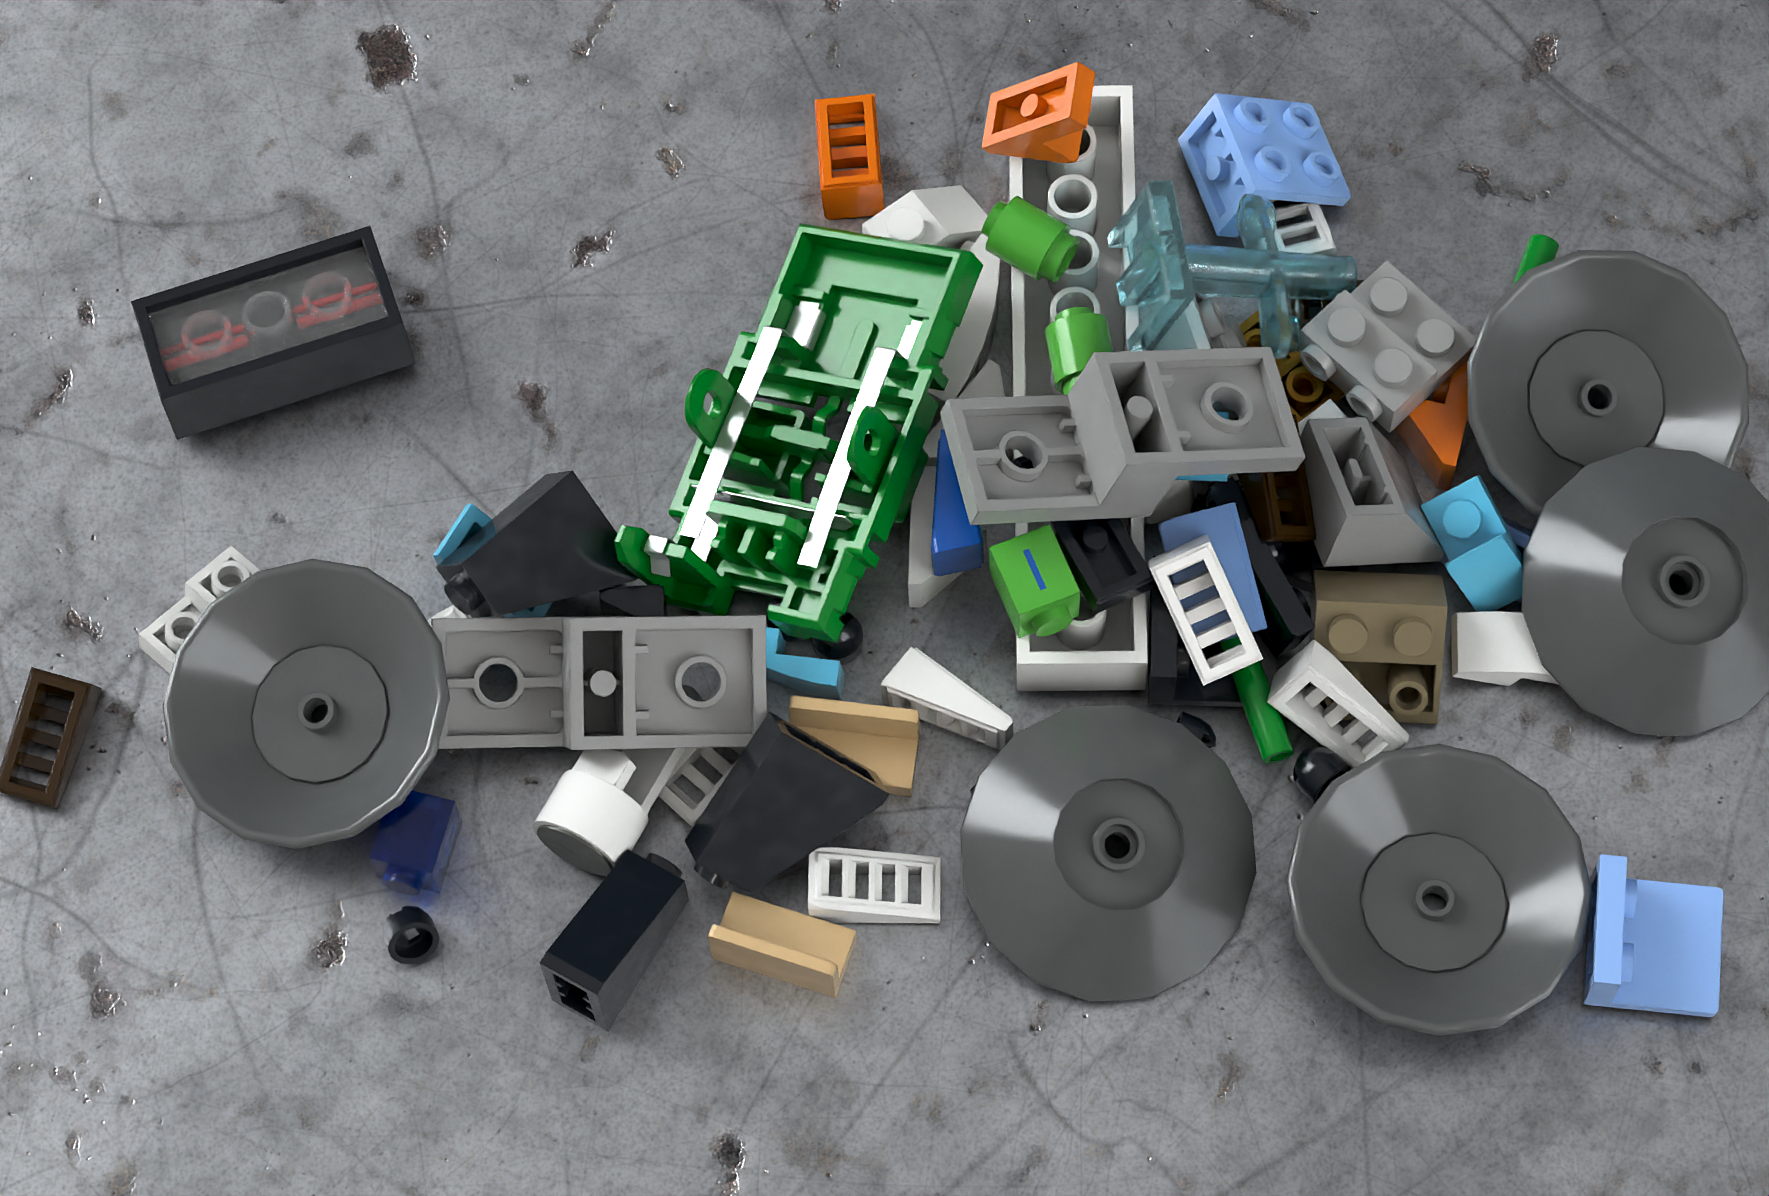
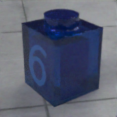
(416, 843)

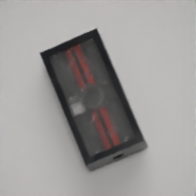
(272, 332)

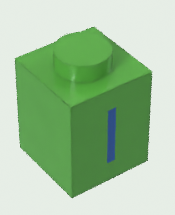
(1035, 583)

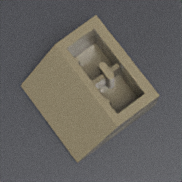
(1386, 635)

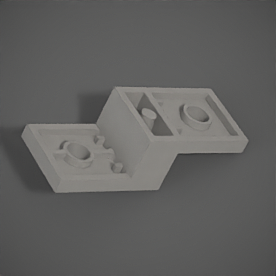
(1121, 435)
(604, 681)

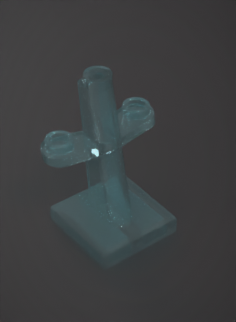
(1168, 270)

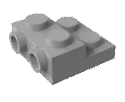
(1384, 346)

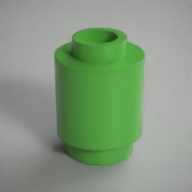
(1029, 239)
(1073, 341)

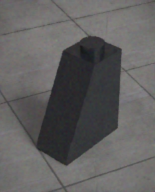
(535, 552)
(779, 806)
(614, 937)

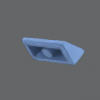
(1228, 541)

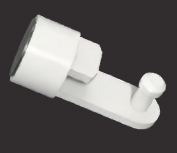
(605, 803)

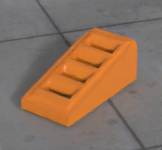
(852, 191)

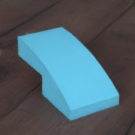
(802, 674)

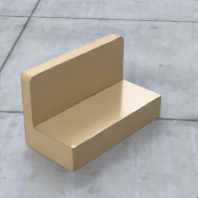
(870, 734)
(782, 944)

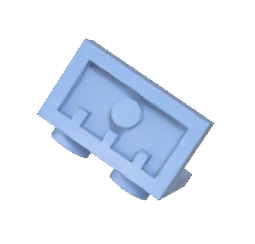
(1259, 150)
(1652, 943)

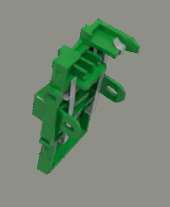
(843, 323)

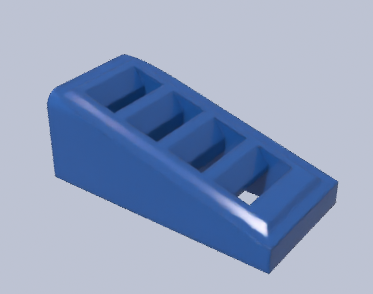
(954, 542)

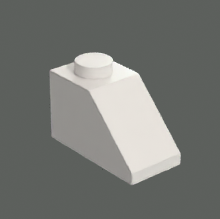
(930, 217)

